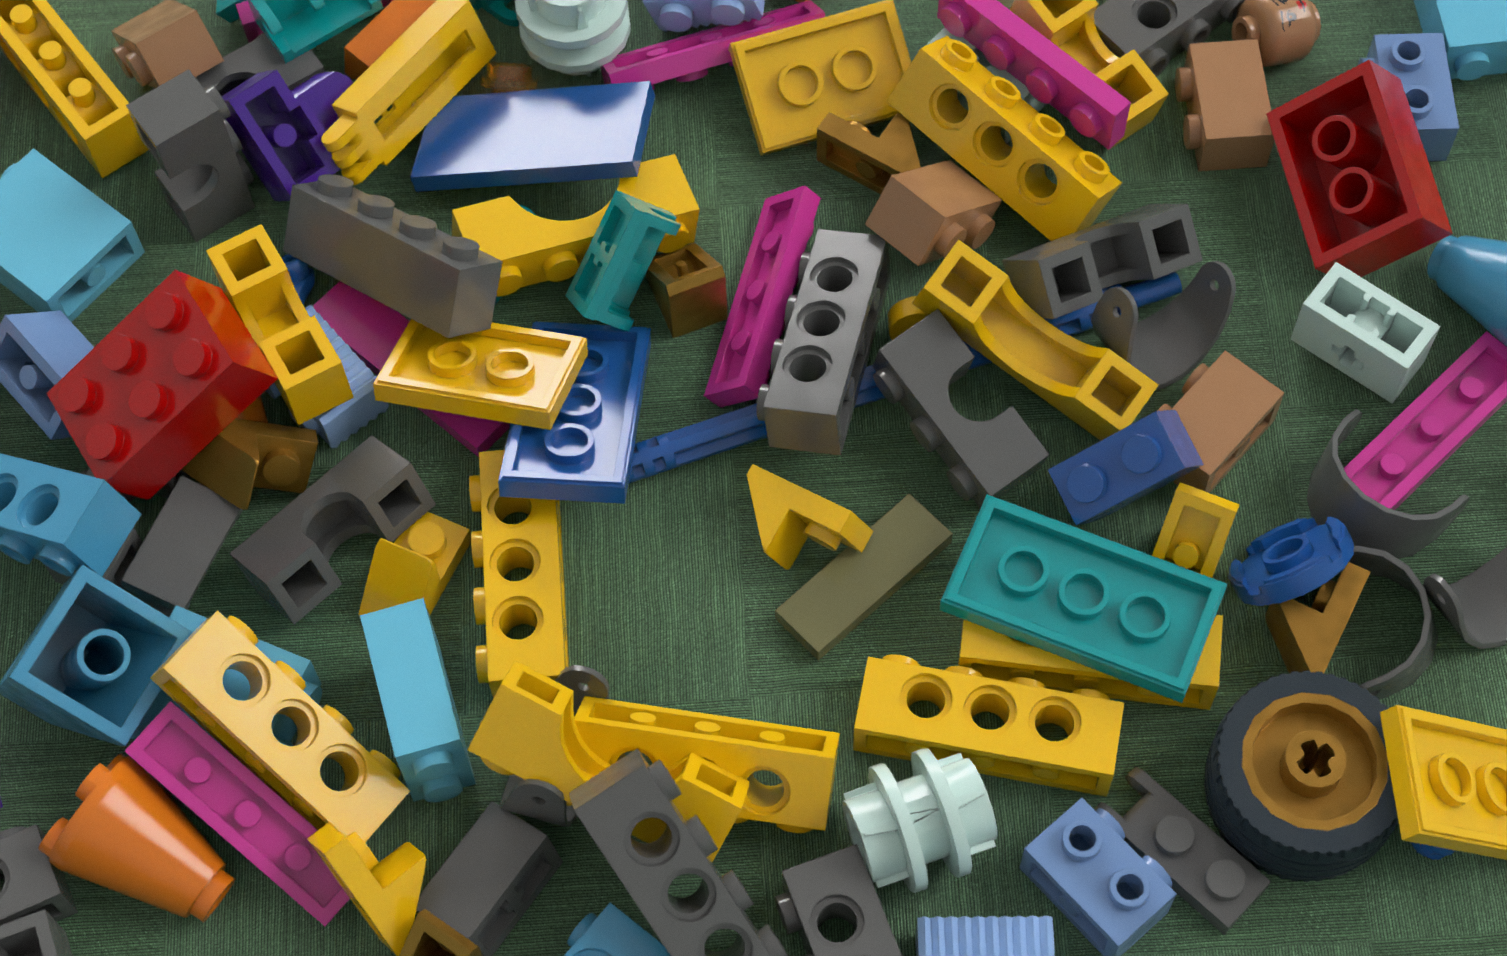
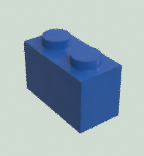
(1125, 466)

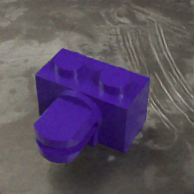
(285, 127)

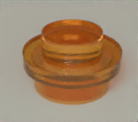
(508, 77)

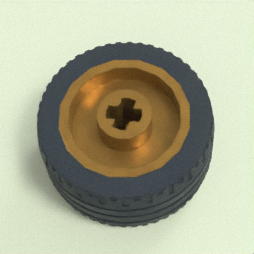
(1302, 777)

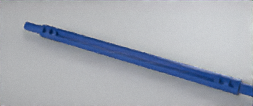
(743, 427)

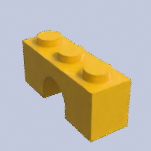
(1073, 30)
(270, 308)

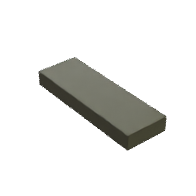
(861, 582)

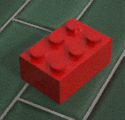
(1358, 171)
(161, 385)

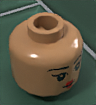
(1283, 28)

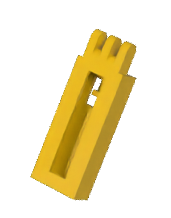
(414, 77)

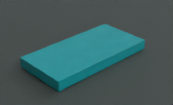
(1083, 597)

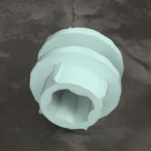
(573, 33)
(953, 826)

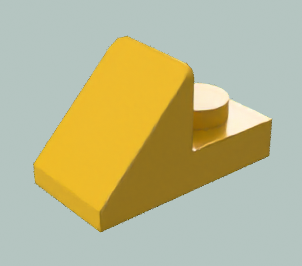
(792, 514)
(1195, 530)
(415, 564)
(382, 890)

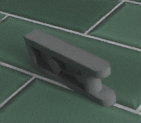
(1197, 860)

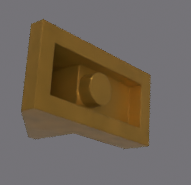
(864, 157)
(255, 456)
(1310, 634)

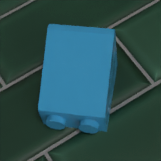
(93, 659)

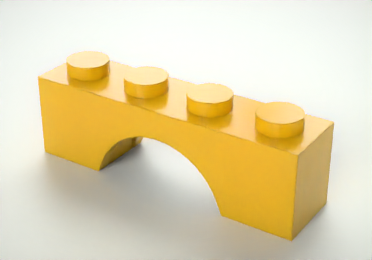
(552, 250)
(1076, 378)
(535, 736)

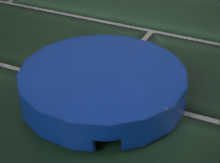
(1291, 561)

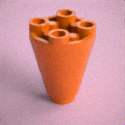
(138, 843)

